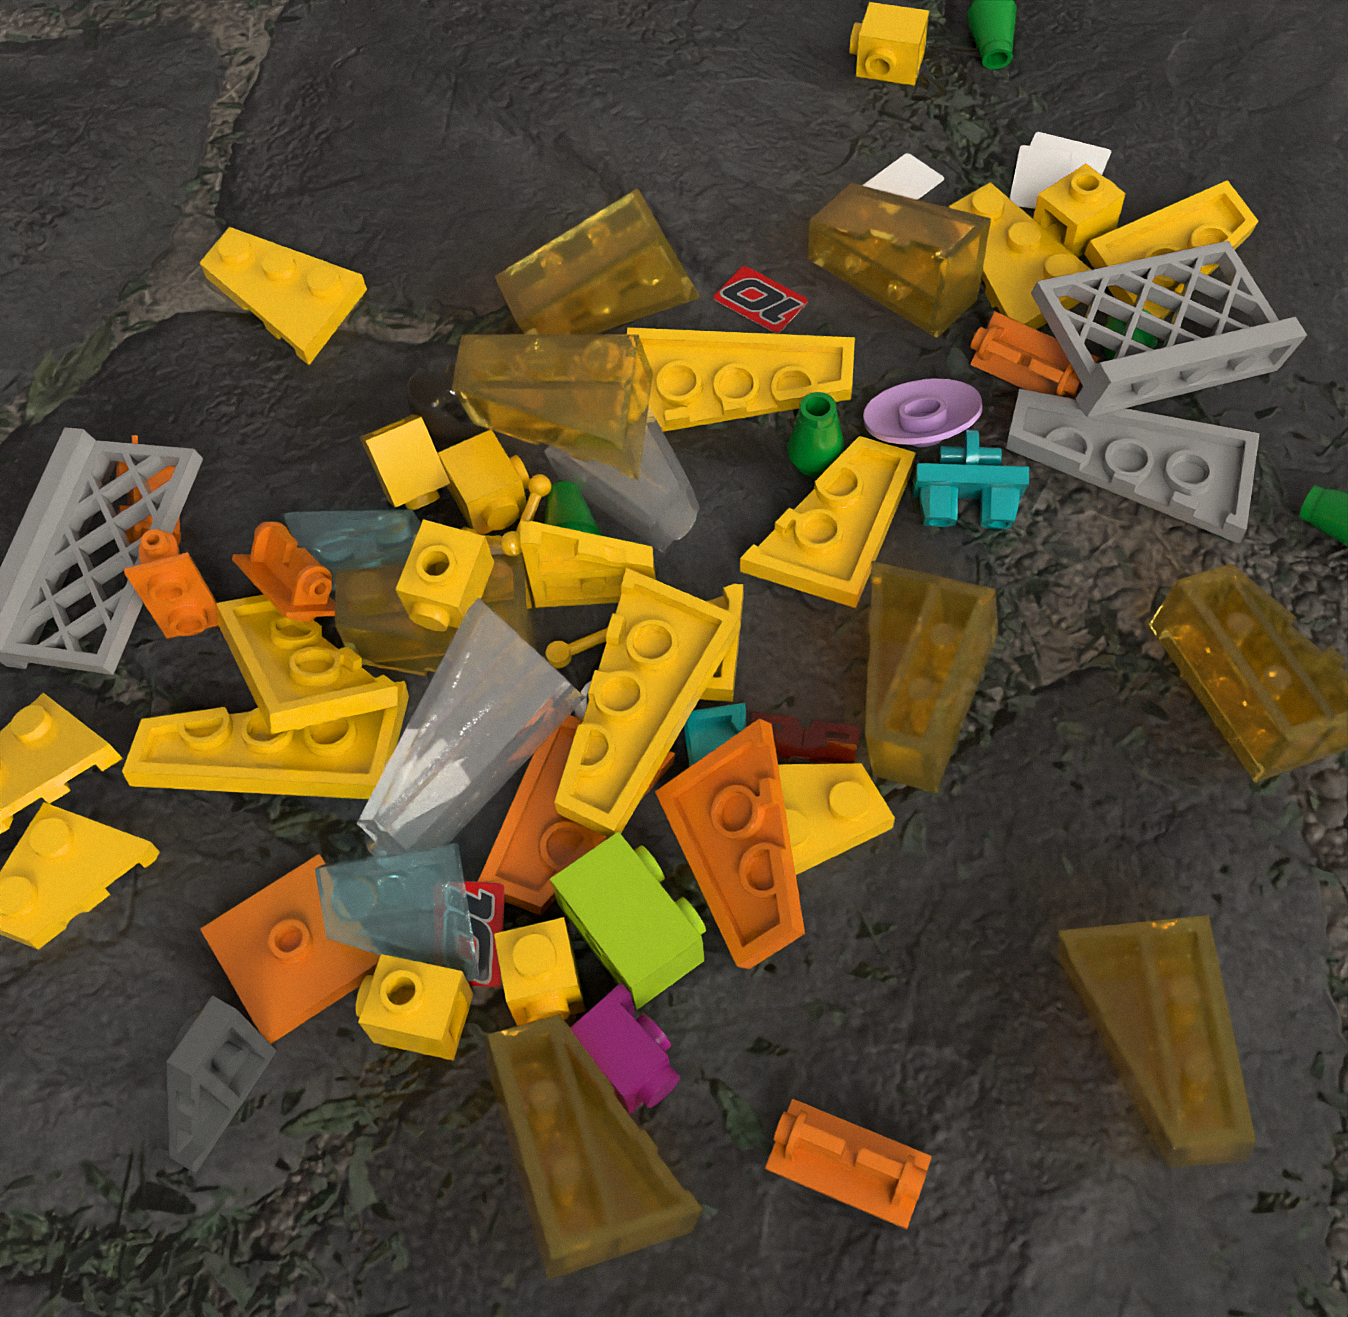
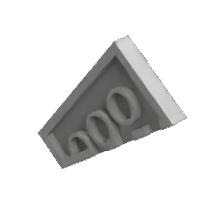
(1154, 459)

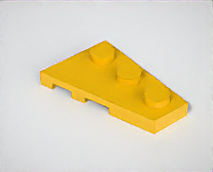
(838, 527)

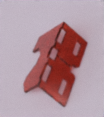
(815, 745)

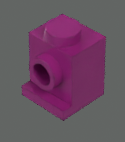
(627, 1050)

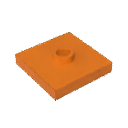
(281, 956)

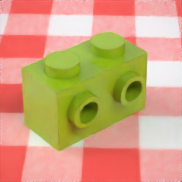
(630, 918)

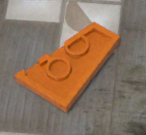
(534, 837)
(738, 843)

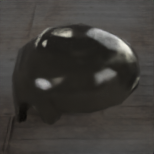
(440, 407)

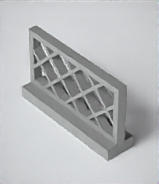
(1185, 360)
(54, 540)

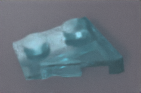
(354, 537)
(401, 907)

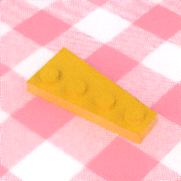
(740, 375)
(647, 684)
(241, 755)

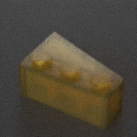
(902, 253)
(598, 274)
(560, 391)
(380, 630)
(923, 669)
(1254, 672)
(1168, 1031)
(578, 1154)

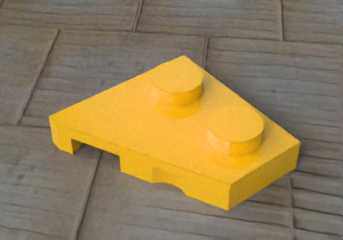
(578, 566)

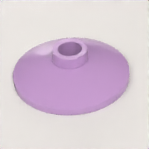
(922, 411)

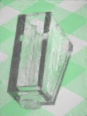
(655, 507)

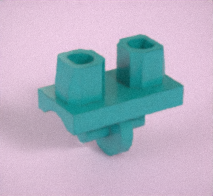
(969, 474)

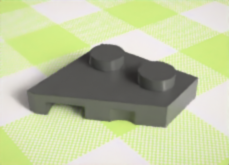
(209, 1078)

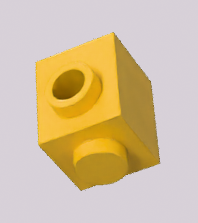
(890, 43)
(1079, 208)
(406, 462)
(485, 482)
(444, 575)
(539, 971)
(414, 1006)

